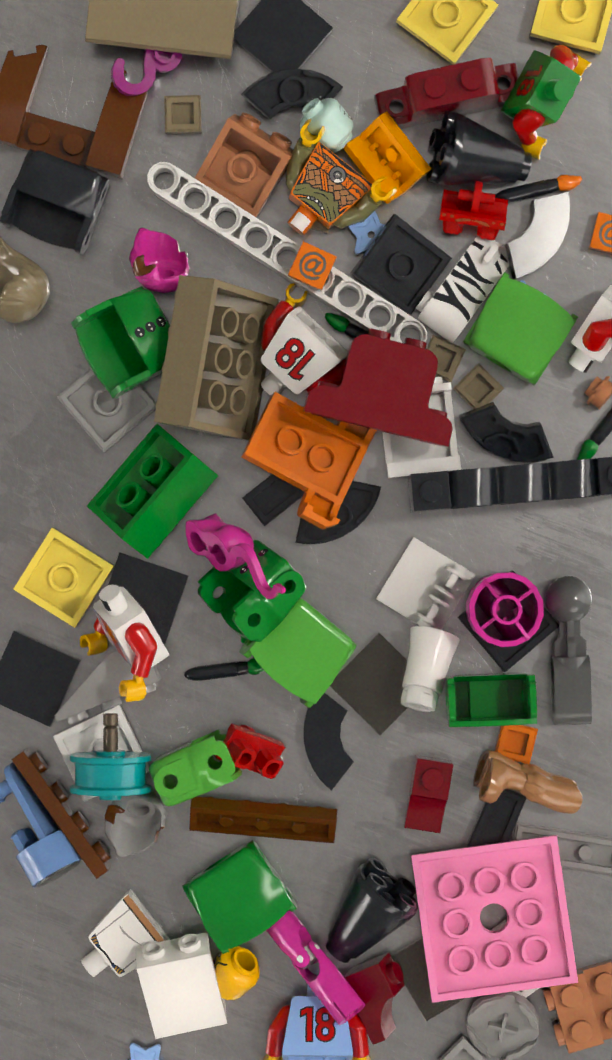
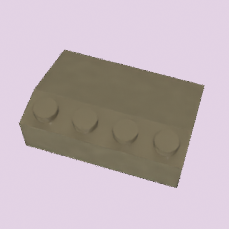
(165, 25)
(214, 358)

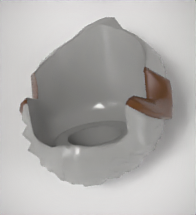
(134, 823)

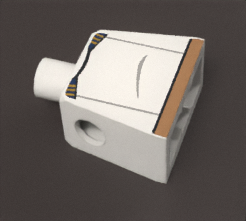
(119, 934)

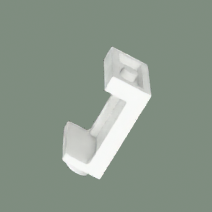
(411, 456)
(180, 985)

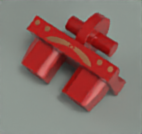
(473, 209)
(254, 750)

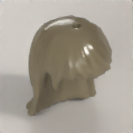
(22, 286)

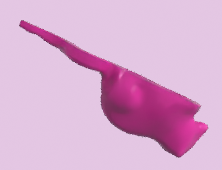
(228, 549)

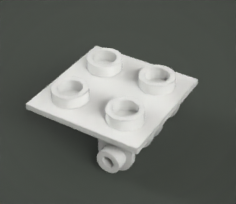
(425, 586)

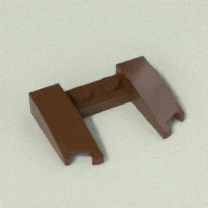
(100, 151)

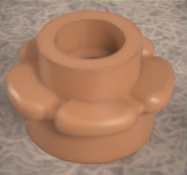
(599, 392)

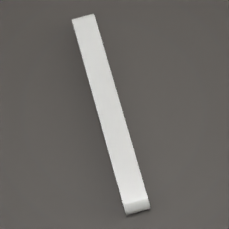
(275, 244)

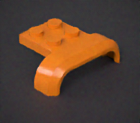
(308, 455)

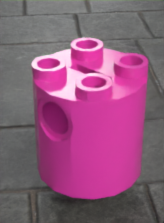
(504, 609)

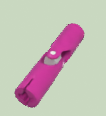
(330, 984)

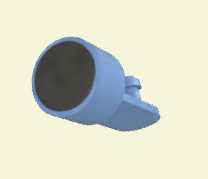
(53, 853)

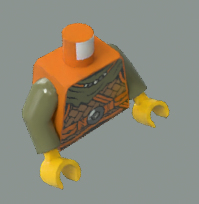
(328, 187)

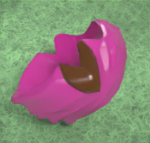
(158, 261)

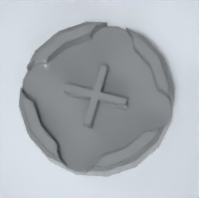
(503, 1025)

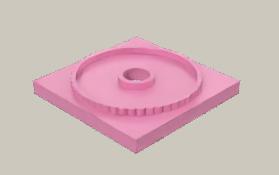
(524, 954)

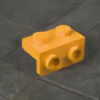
(387, 152)

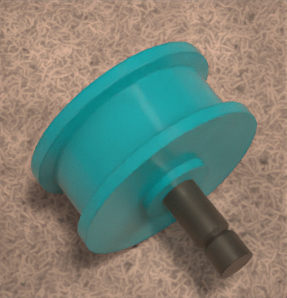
(110, 771)

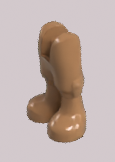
(497, 773)

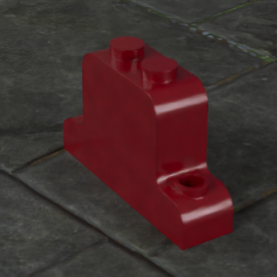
(453, 88)
(385, 390)

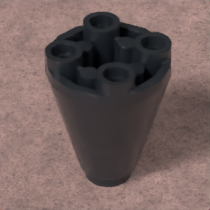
(474, 153)
(370, 911)

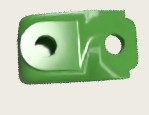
(519, 329)
(302, 652)
(192, 769)

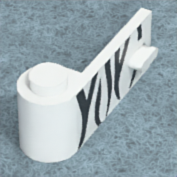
(464, 289)

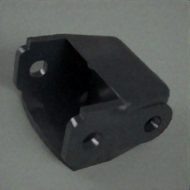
(55, 201)

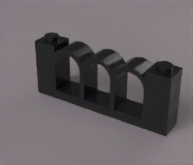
(510, 484)

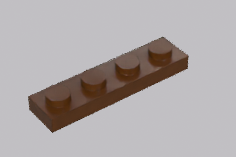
(263, 819)
(72, 824)

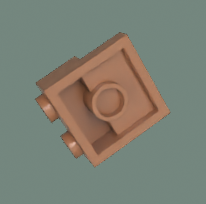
(245, 163)
(583, 1008)

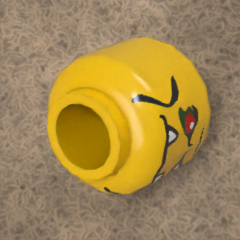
(236, 972)

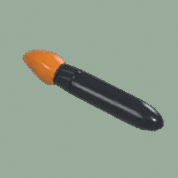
(539, 188)

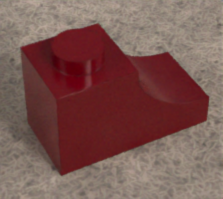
(428, 793)
(376, 985)

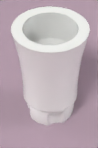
(427, 667)

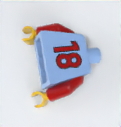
(311, 1033)

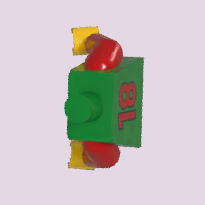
(543, 94)

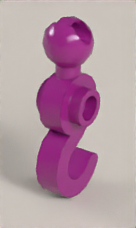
(153, 62)

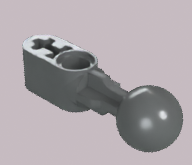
(568, 602)

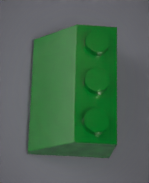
(152, 491)

